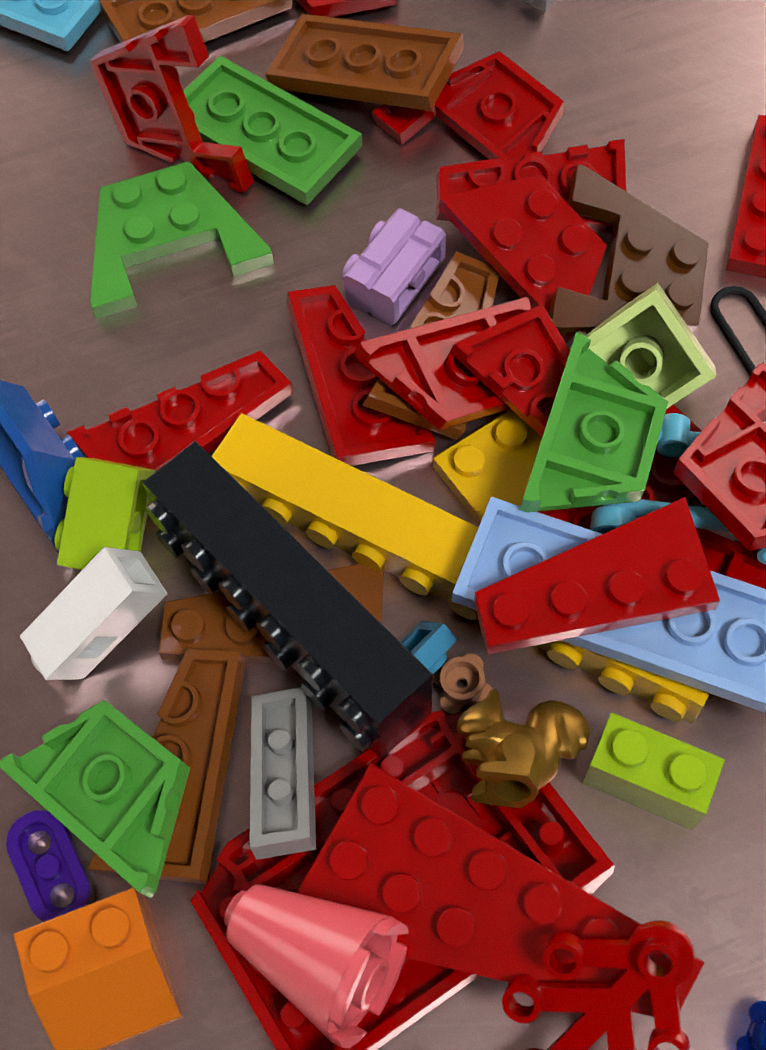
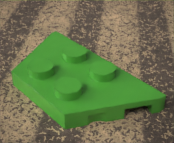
(596, 436)
(109, 789)

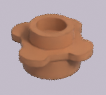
(461, 668)

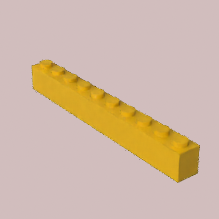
(404, 534)

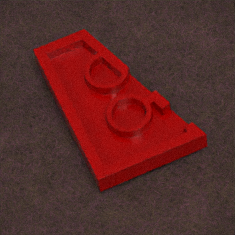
(519, 363)

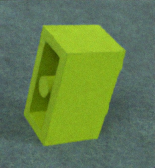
(102, 510)
(654, 771)

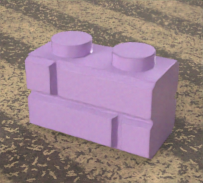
(393, 266)

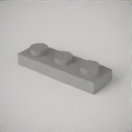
(282, 774)

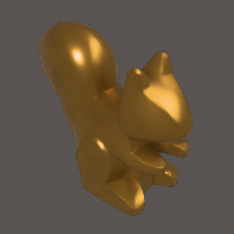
(519, 757)

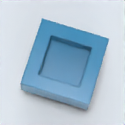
(429, 643)

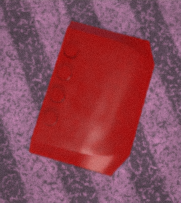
(432, 765)

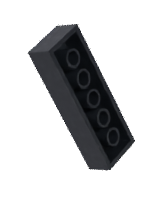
(290, 601)

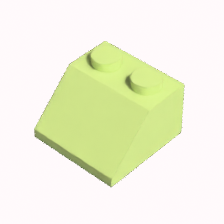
(654, 346)

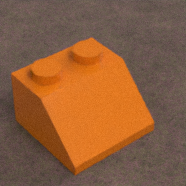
(98, 973)

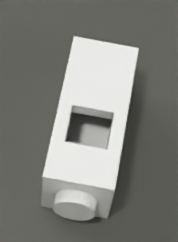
(93, 614)

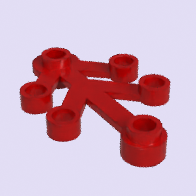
(610, 1005)

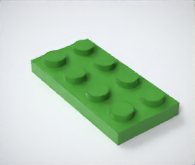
(279, 134)

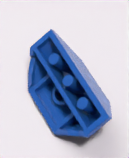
(35, 455)

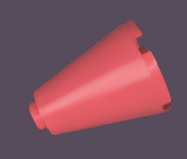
(319, 955)

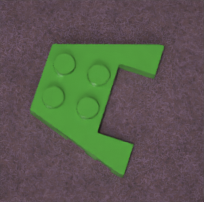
(160, 217)

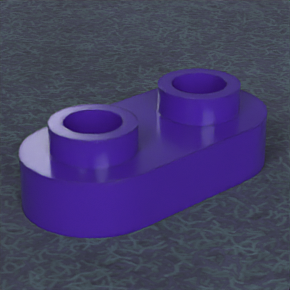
(50, 872)

